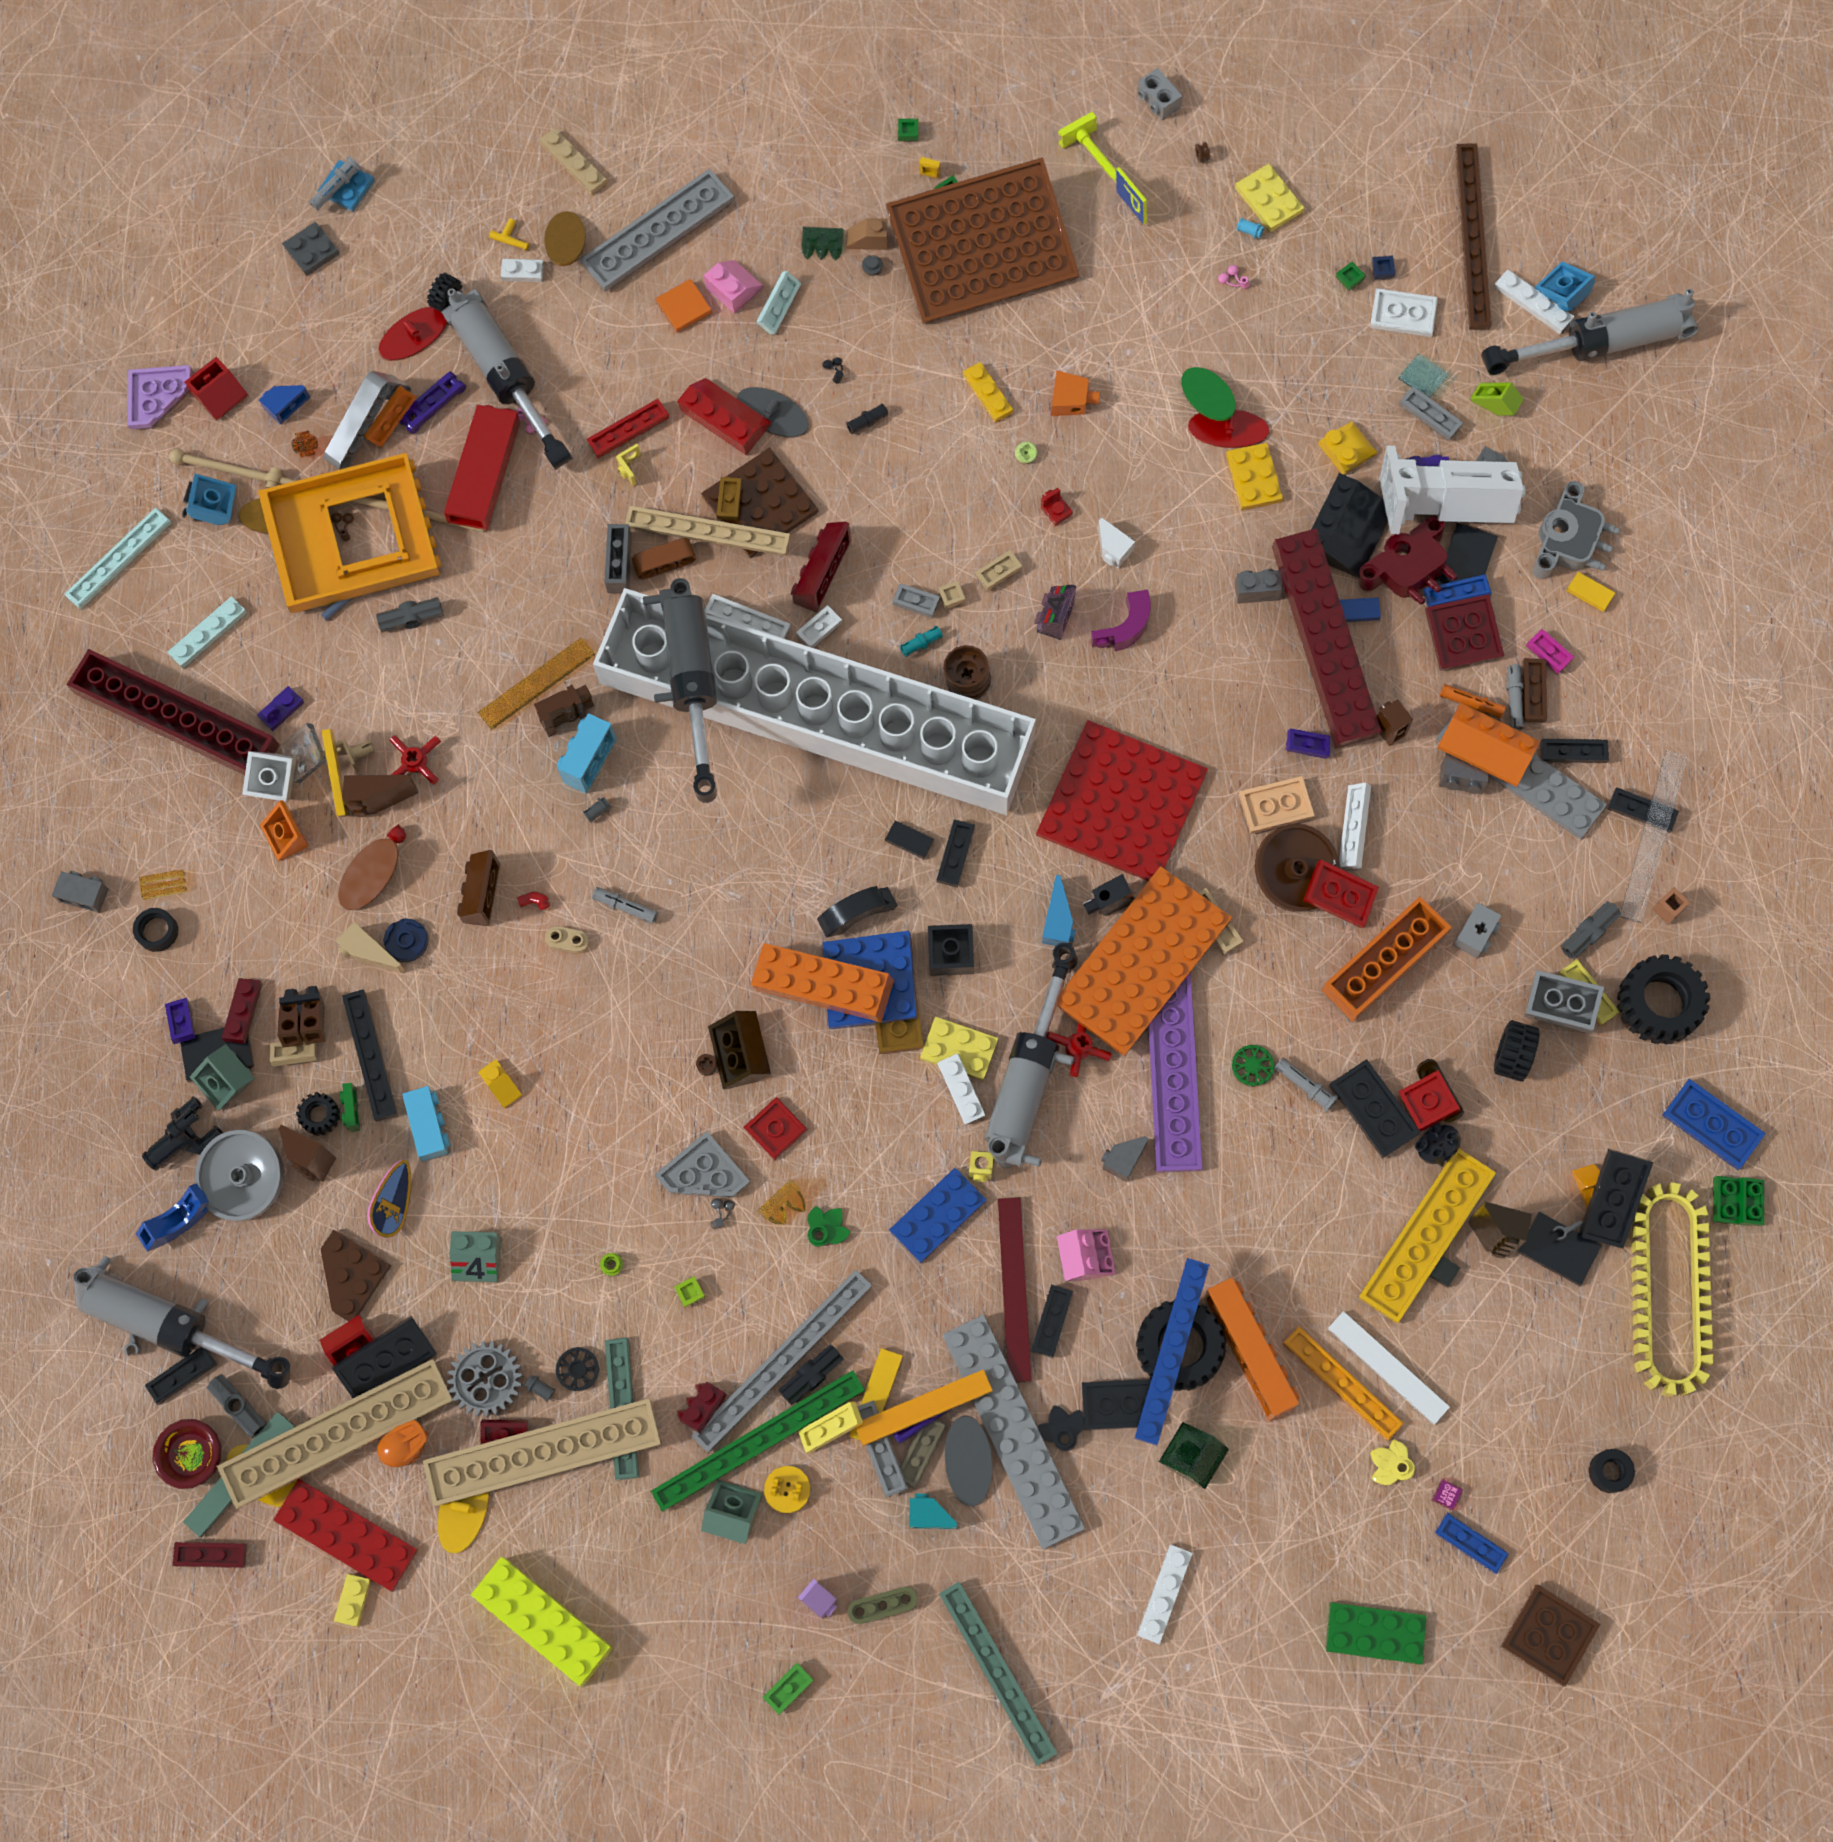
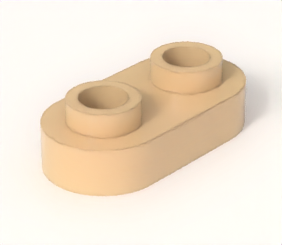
(566, 940)

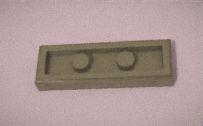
(921, 1452)

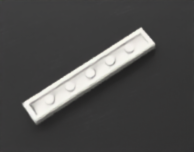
(1388, 1368)

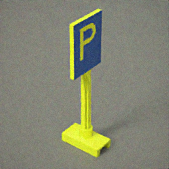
(1079, 131)

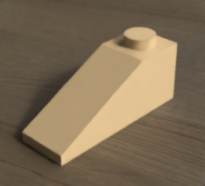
(364, 949)

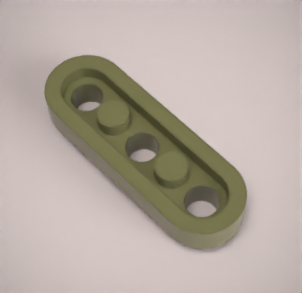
(871, 1608)

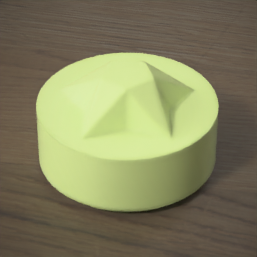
(1026, 452)

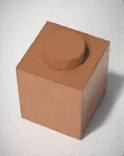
(1671, 905)

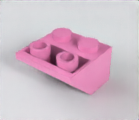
(1086, 1254)

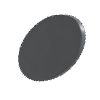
(783, 413)
(968, 1460)

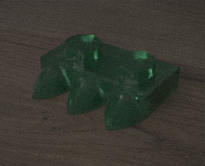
(822, 240)

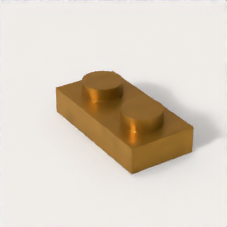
(729, 498)

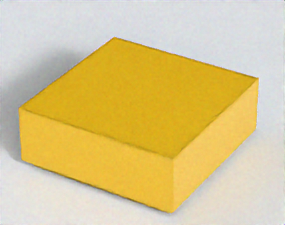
(929, 167)

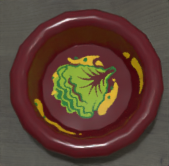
(186, 1453)

